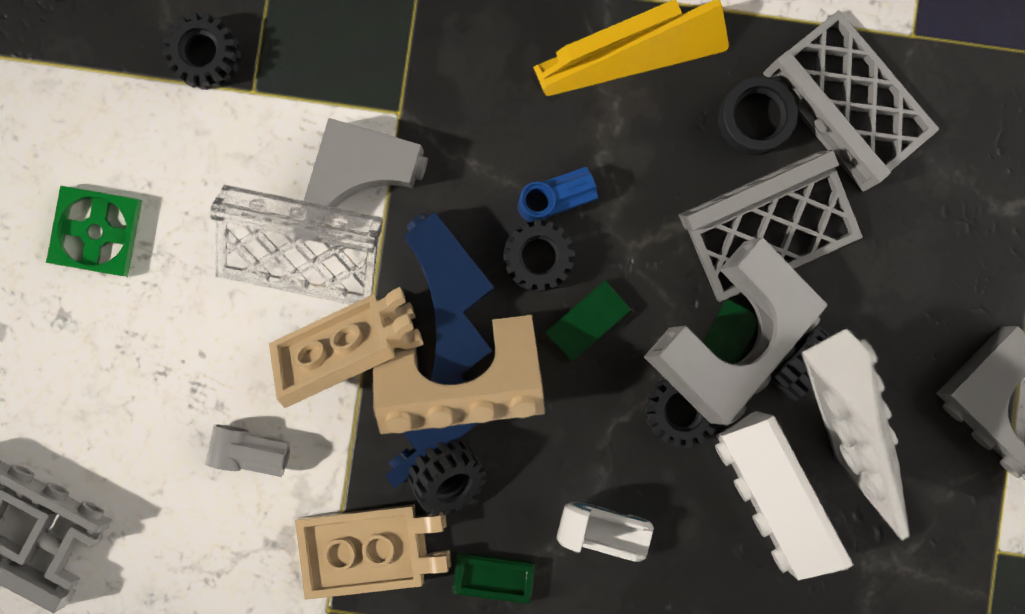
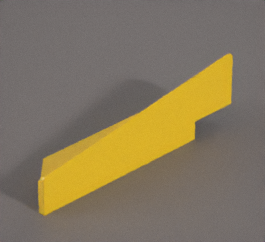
(636, 46)

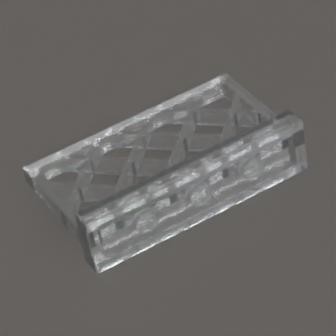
(297, 223)

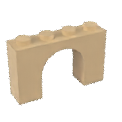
(505, 391)

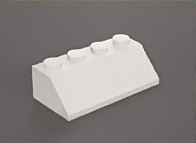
(781, 497)

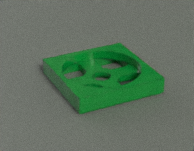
(92, 249)

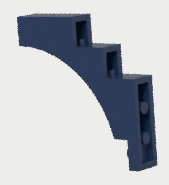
(455, 288)

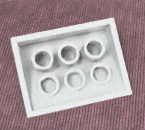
(858, 421)

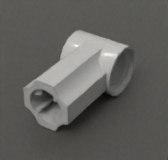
(236, 449)

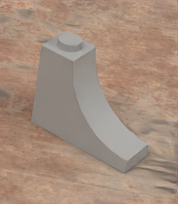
(361, 159)

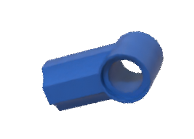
(559, 193)

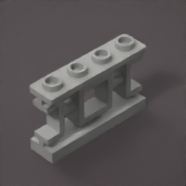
(44, 501)

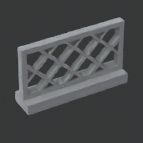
(833, 126)
(768, 190)

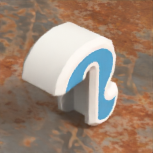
(604, 531)

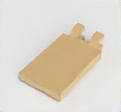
(341, 346)
(368, 551)

